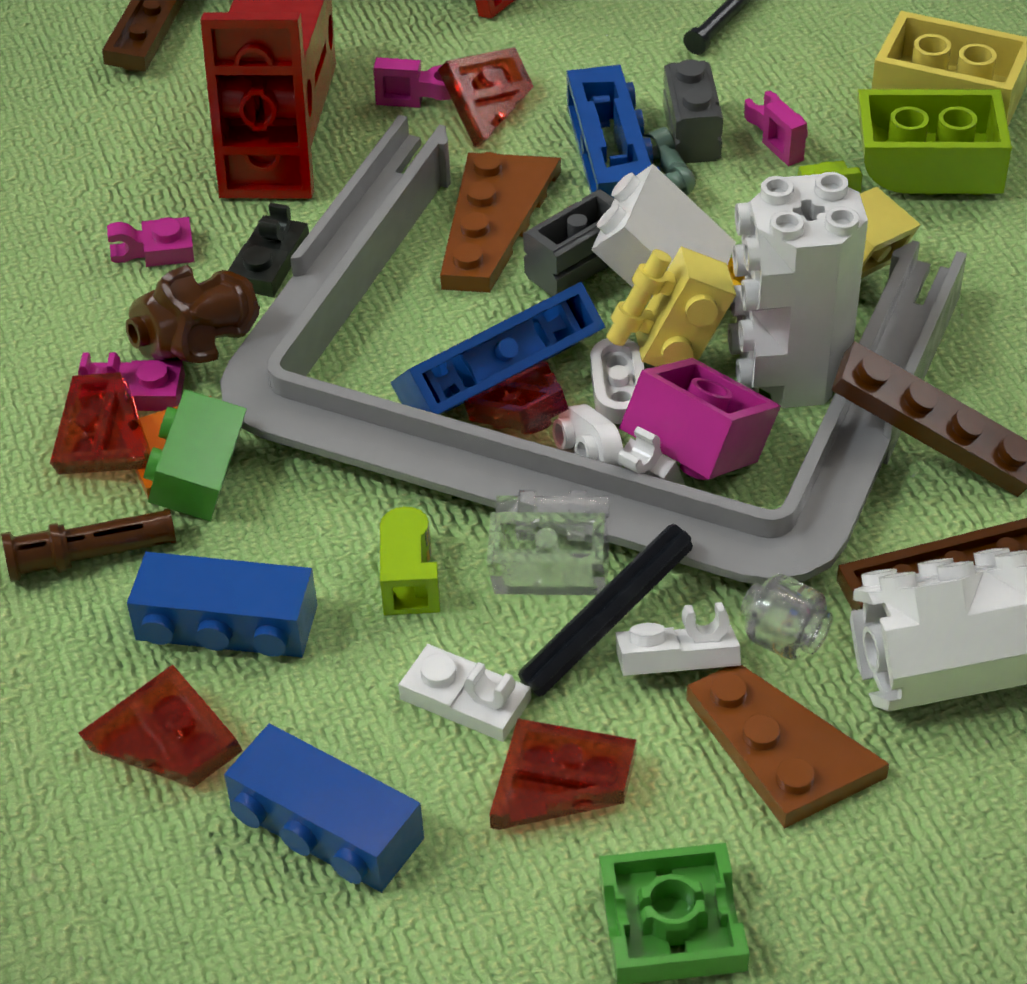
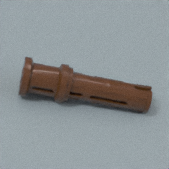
(61, 546)

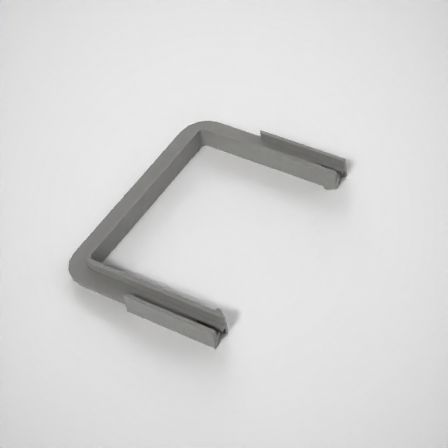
(477, 463)

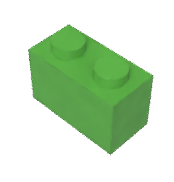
(195, 454)

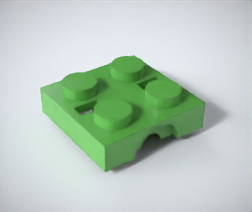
(683, 906)

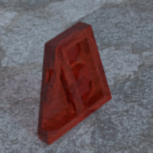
(521, 402)

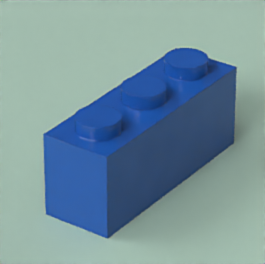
(223, 604)
(324, 808)

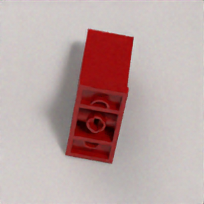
(267, 93)

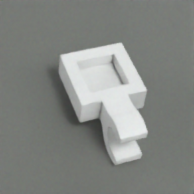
(646, 457)

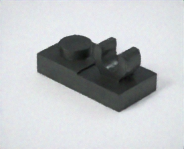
(268, 250)

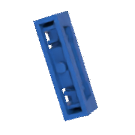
(593, 100)
(500, 352)

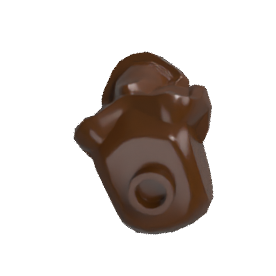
(188, 316)

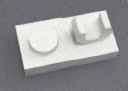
(660, 649)
(465, 692)

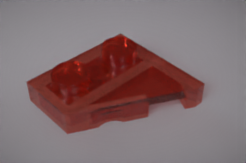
(485, 89)
(99, 427)
(164, 731)
(560, 773)

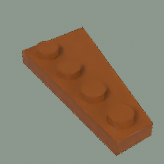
(491, 214)

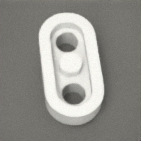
(614, 377)
(587, 434)

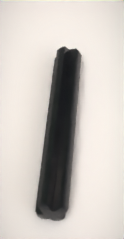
(605, 610)

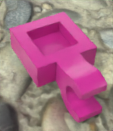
(404, 84)
(782, 128)
(159, 241)

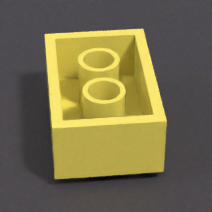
(951, 55)

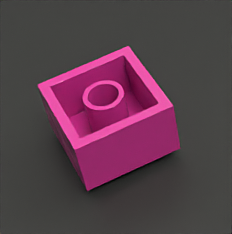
(701, 417)

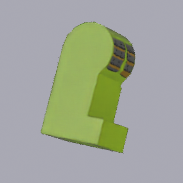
(406, 575)

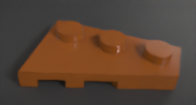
(781, 746)

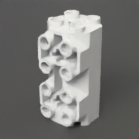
(799, 285)
(943, 629)

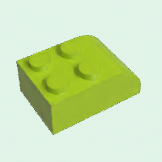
(935, 140)

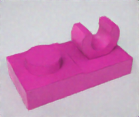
(151, 382)

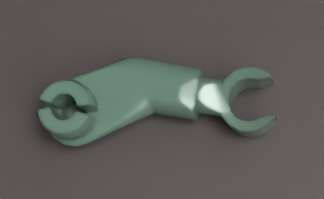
(671, 161)

